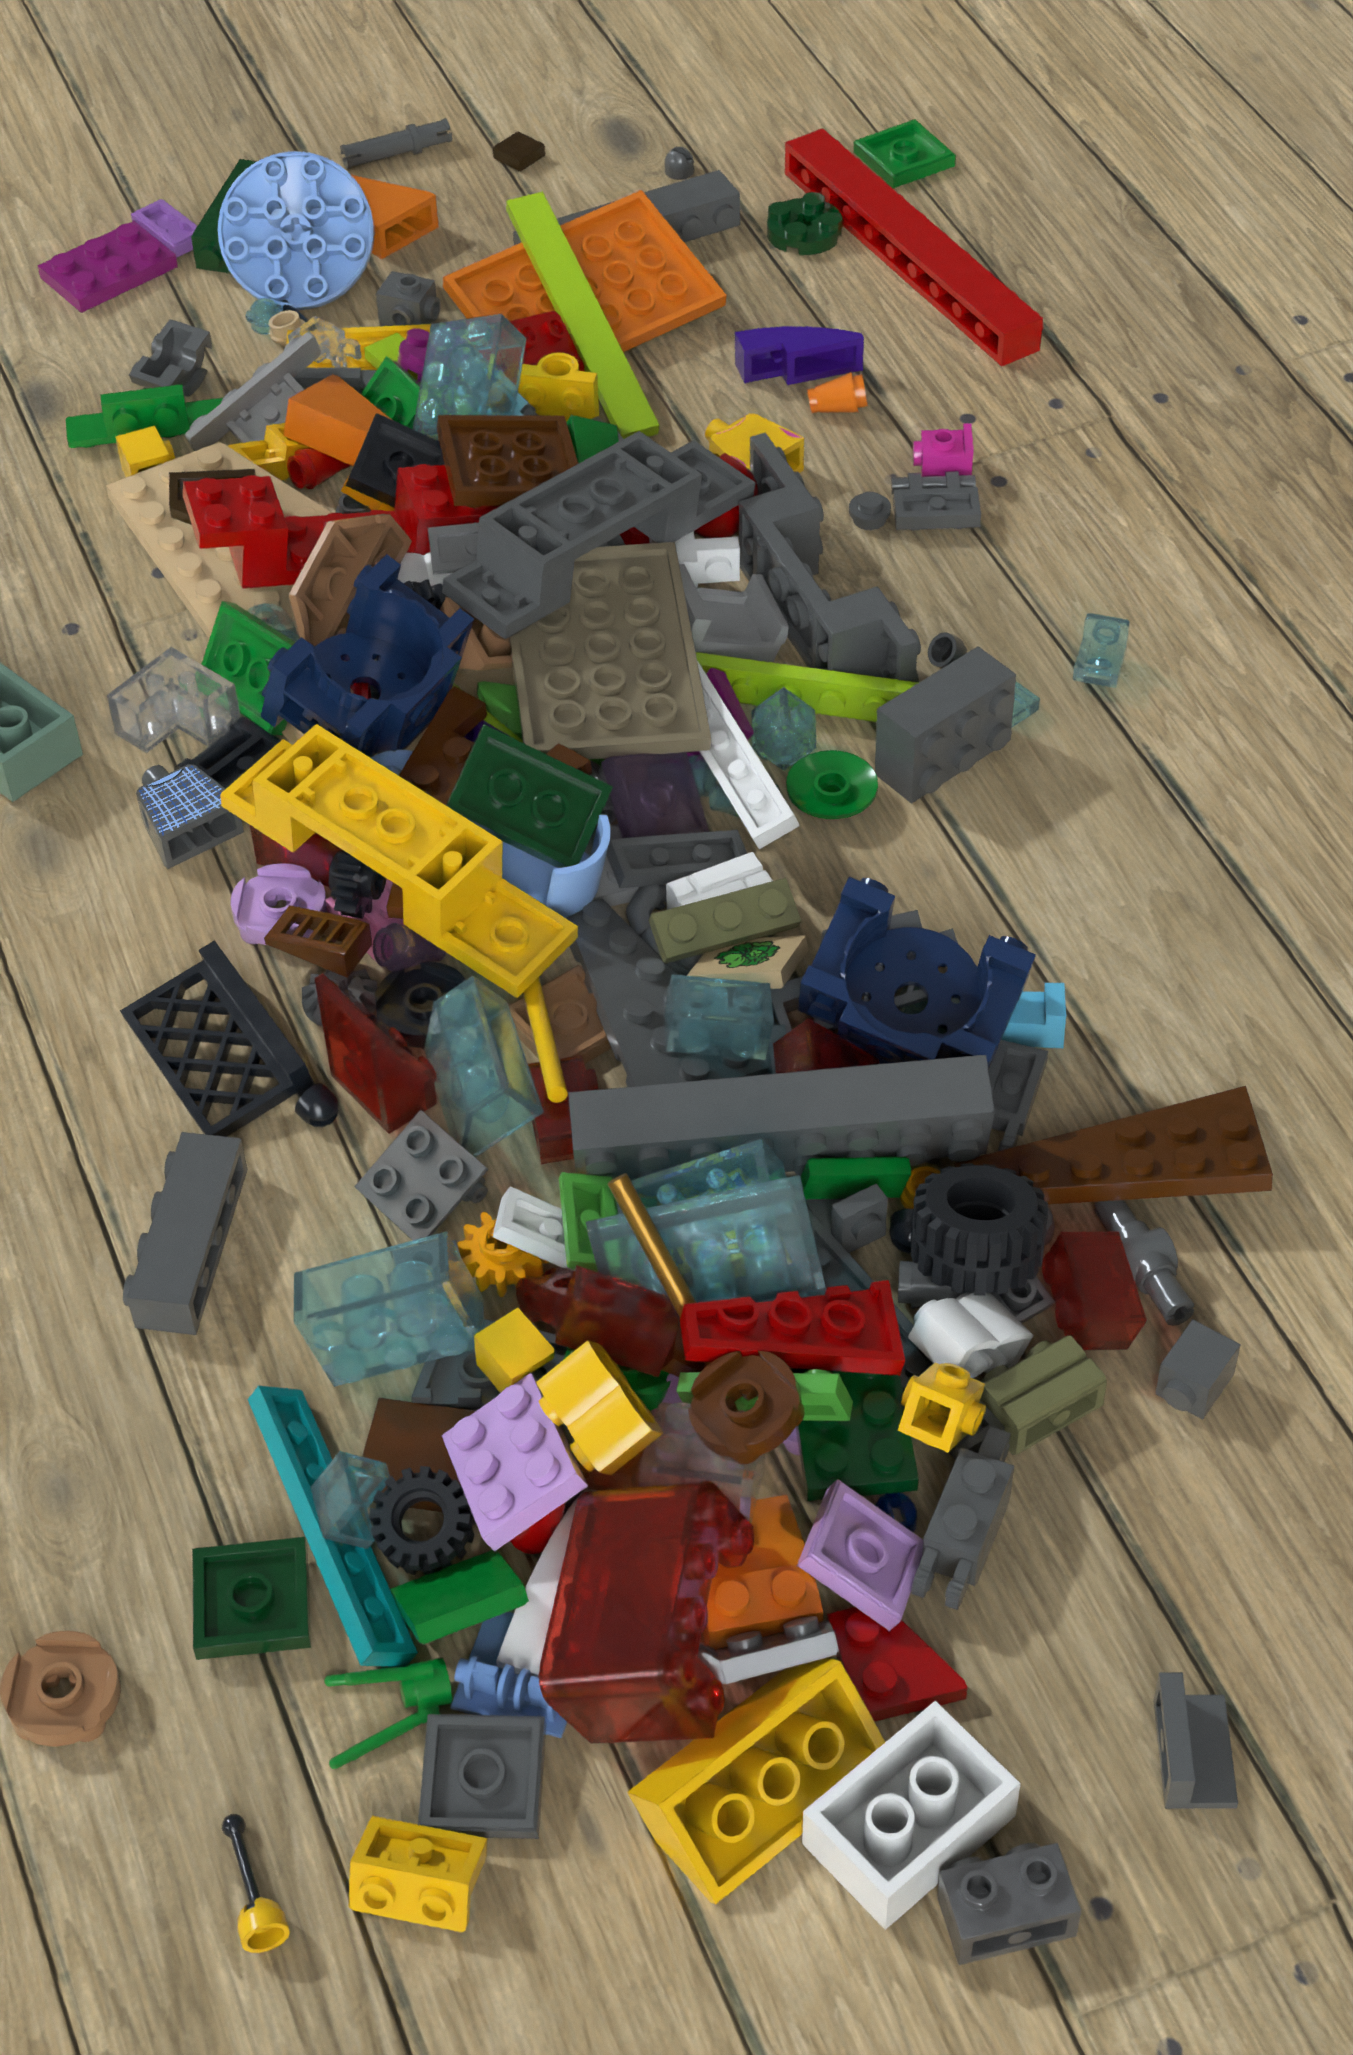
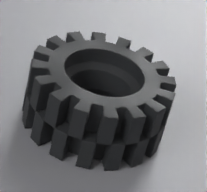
(402, 1494)

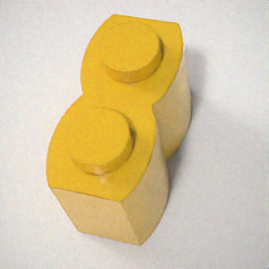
(598, 1409)

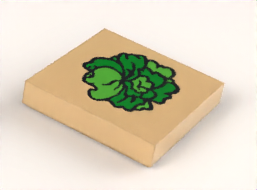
(757, 960)

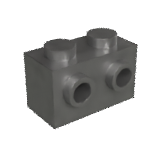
(1008, 1902)

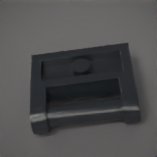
(233, 752)

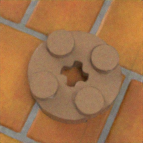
(67, 1719)

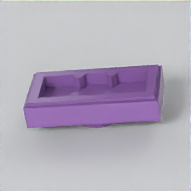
(167, 226)

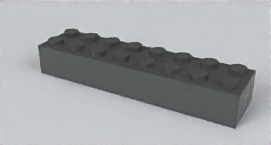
(845, 1112)

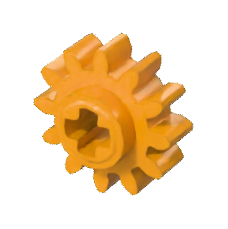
(495, 1260)

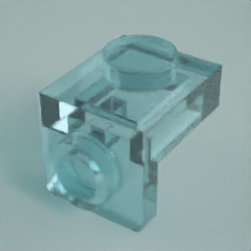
(1102, 650)

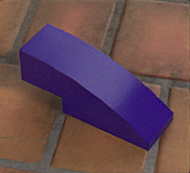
(797, 353)

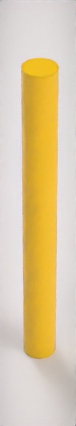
(545, 1043)

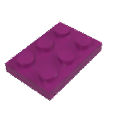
(107, 266)

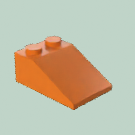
(769, 1583)

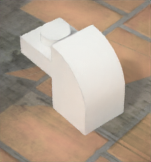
(709, 558)

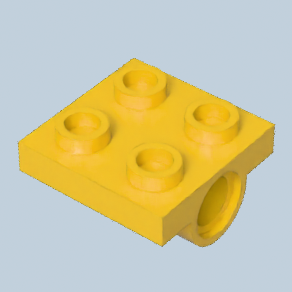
(559, 387)

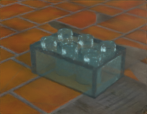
(469, 370)
(388, 1309)

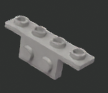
(260, 400)

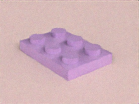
(512, 1463)

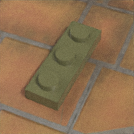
(724, 920)

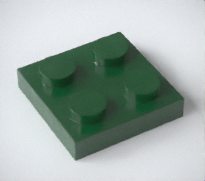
(251, 1598)

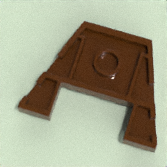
(444, 749)

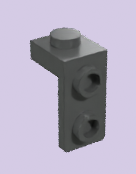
(853, 1219)

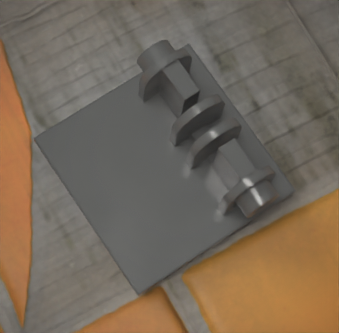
(423, 1178)

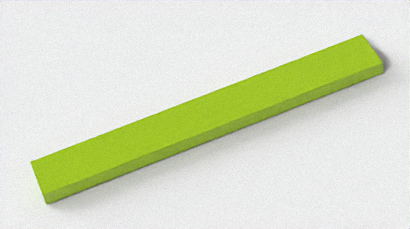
(581, 314)

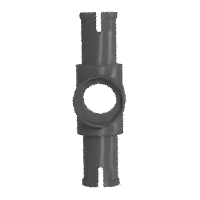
(1150, 1259)

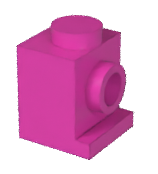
(944, 451)

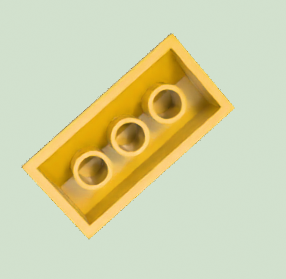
(742, 1796)

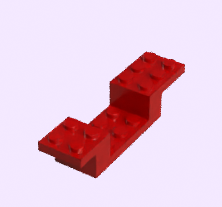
(275, 548)

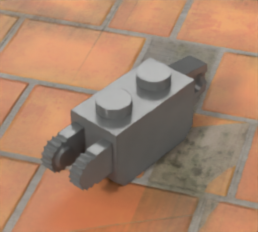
(967, 1518)

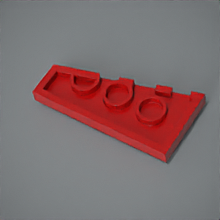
(820, 1332)

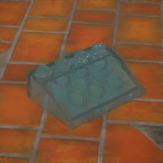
(723, 1243)

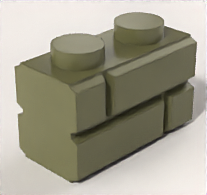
(1044, 1391)

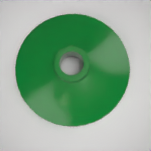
(832, 784)

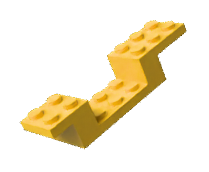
(433, 853)

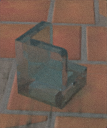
(344, 1497)

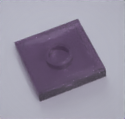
(654, 794)

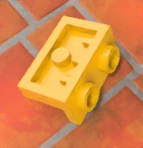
(415, 1873)

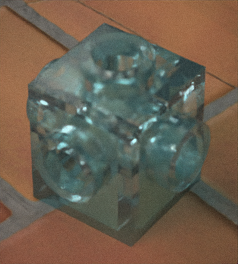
(783, 729)

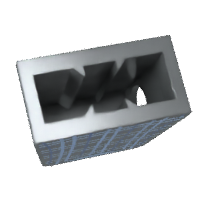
(184, 813)

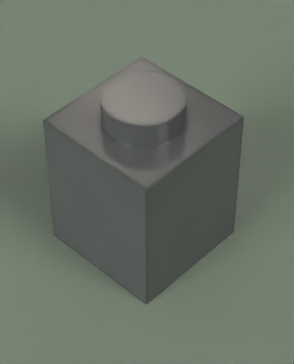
(1197, 1369)

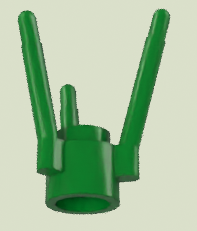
(420, 1685)

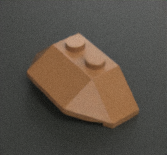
(327, 579)

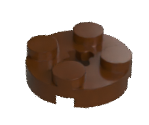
(752, 1432)

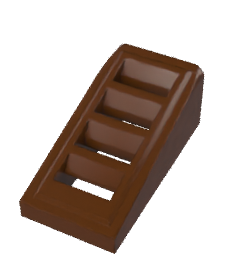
(340, 959)

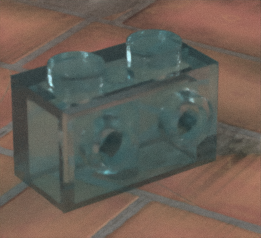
(718, 1017)

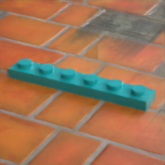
(348, 1570)

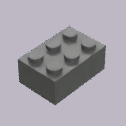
(944, 724)

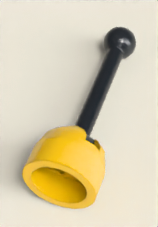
(261, 1921)

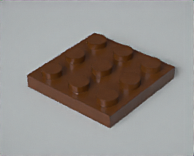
(502, 455)

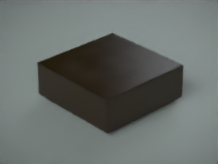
(519, 151)

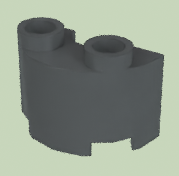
(175, 358)

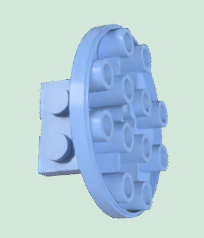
(296, 230)

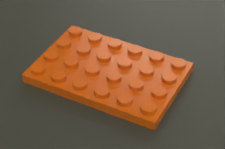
(631, 261)

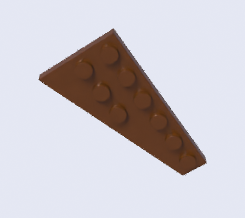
(1161, 1153)

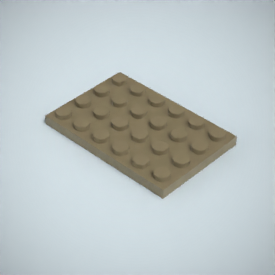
(615, 662)

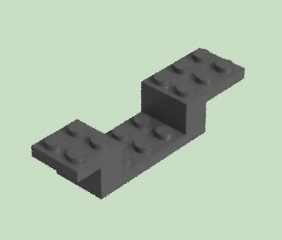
(533, 540)
(784, 545)

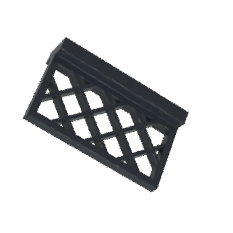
(256, 1030)

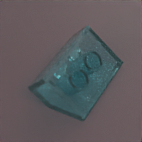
(479, 1067)

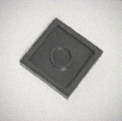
(483, 1775)

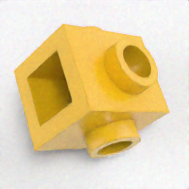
(942, 1406)

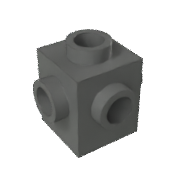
(407, 300)

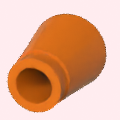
(838, 395)

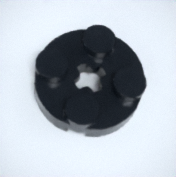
(403, 989)

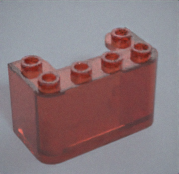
(635, 1610)

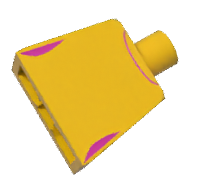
(735, 439)

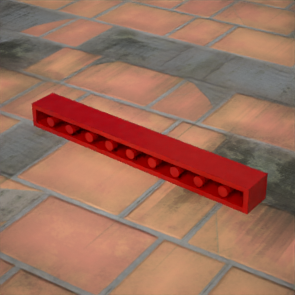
(915, 248)

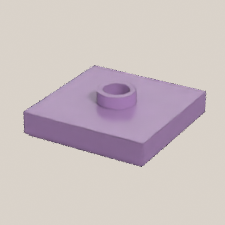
(862, 1555)

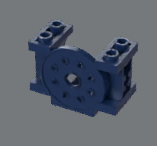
(410, 644)
(847, 972)

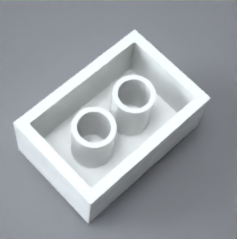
(910, 1813)

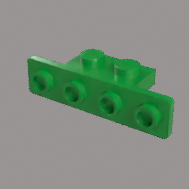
(135, 411)

